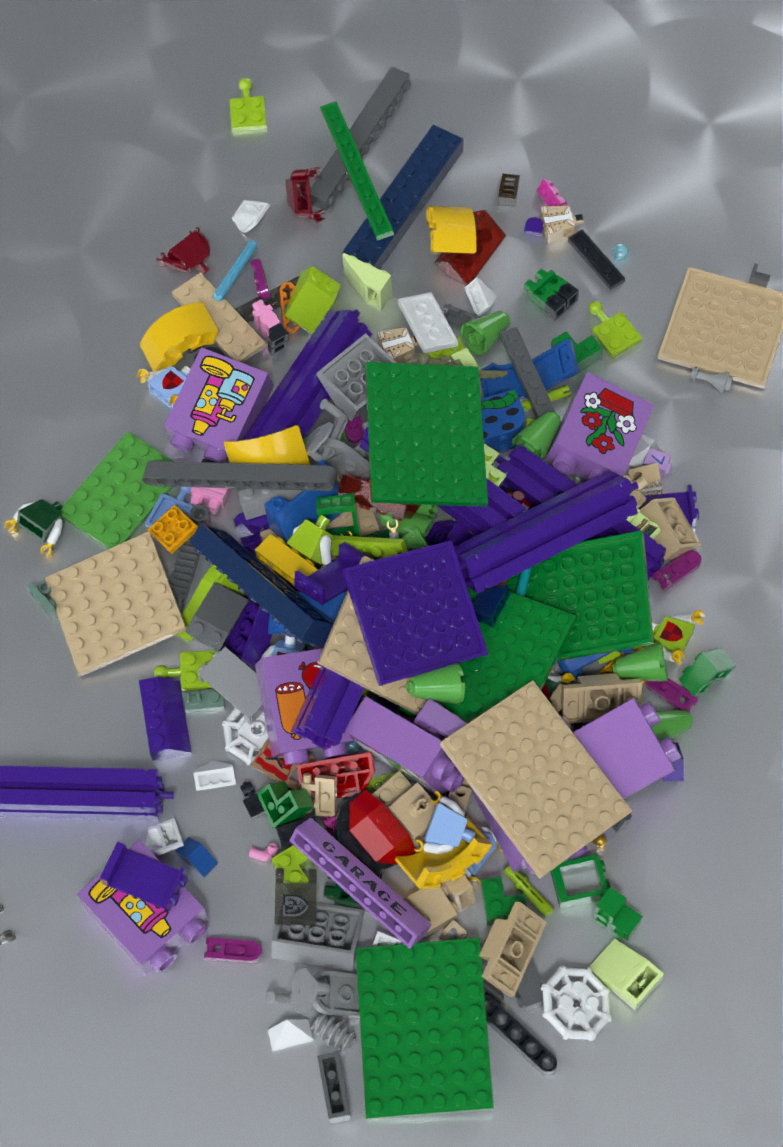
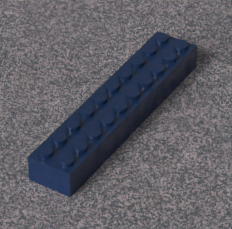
(408, 194)
(262, 585)

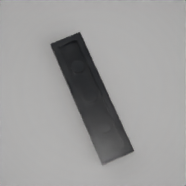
(596, 259)

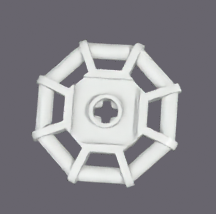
(245, 734)
(587, 1000)

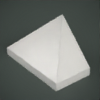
(480, 296)
(641, 451)
(214, 775)
(290, 1033)

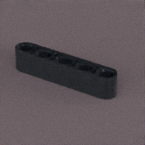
(521, 1044)

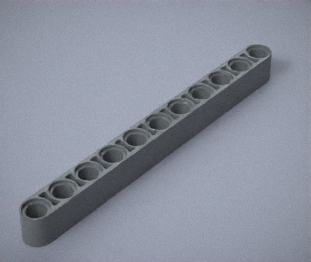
(240, 475)

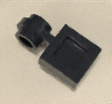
(251, 803)

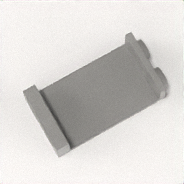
(234, 682)

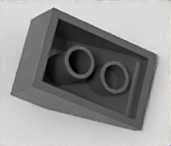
(217, 616)

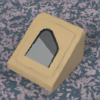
(453, 932)

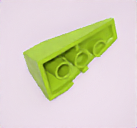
(203, 588)

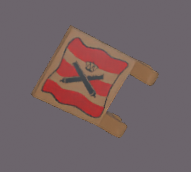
(275, 767)

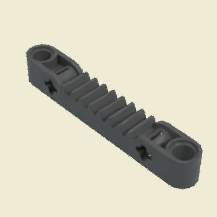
(187, 560)

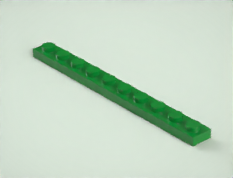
(357, 171)

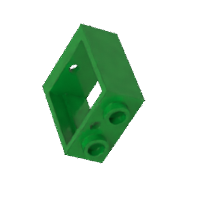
(339, 504)
(567, 901)

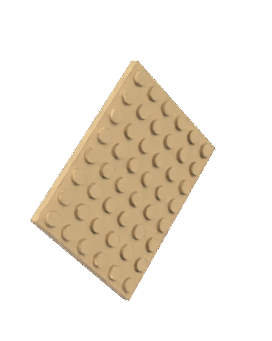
(535, 778)

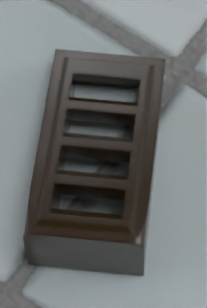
(509, 200)

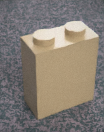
(434, 908)

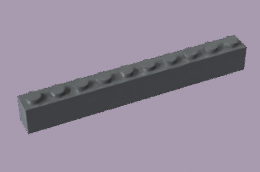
(363, 132)

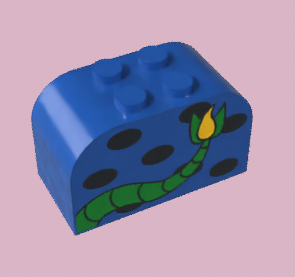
(502, 420)

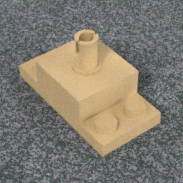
(597, 696)
(408, 805)
(511, 948)

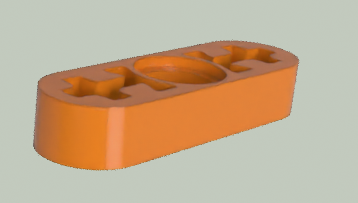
(282, 295)

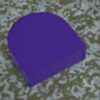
(534, 226)

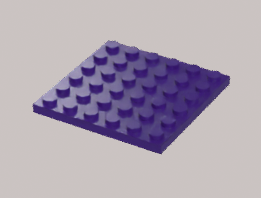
(414, 612)

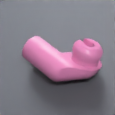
(266, 854)

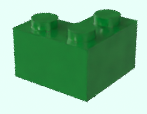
(587, 351)
(706, 670)
(284, 805)
(495, 903)
(616, 915)

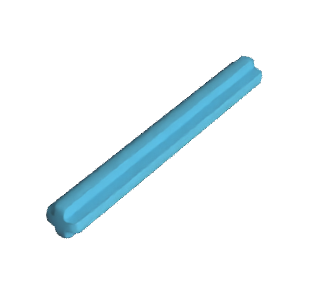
(235, 270)

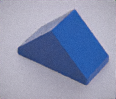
(197, 856)

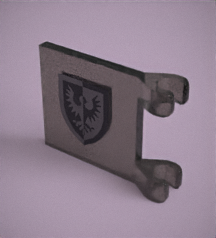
(295, 901)

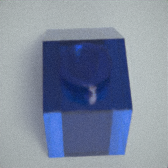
(490, 604)

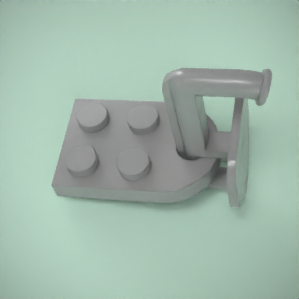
(332, 450)
(336, 990)

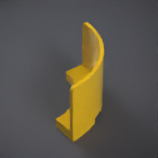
(452, 229)
(176, 332)
(276, 448)
(431, 869)

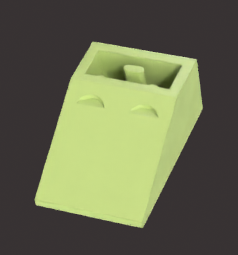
(369, 282)
(626, 973)

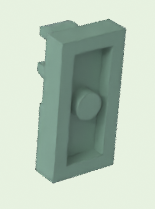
(40, 597)
(203, 701)

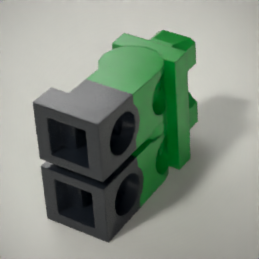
(551, 293)

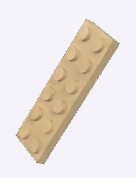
(234, 333)

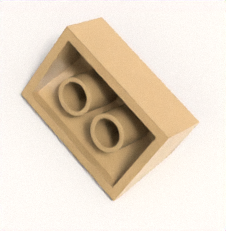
(675, 529)

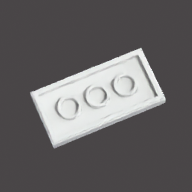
(427, 322)

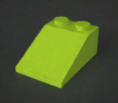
(311, 299)

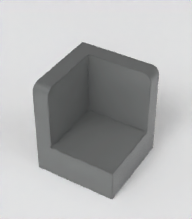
(759, 278)

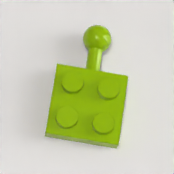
(247, 112)
(614, 333)
(189, 666)

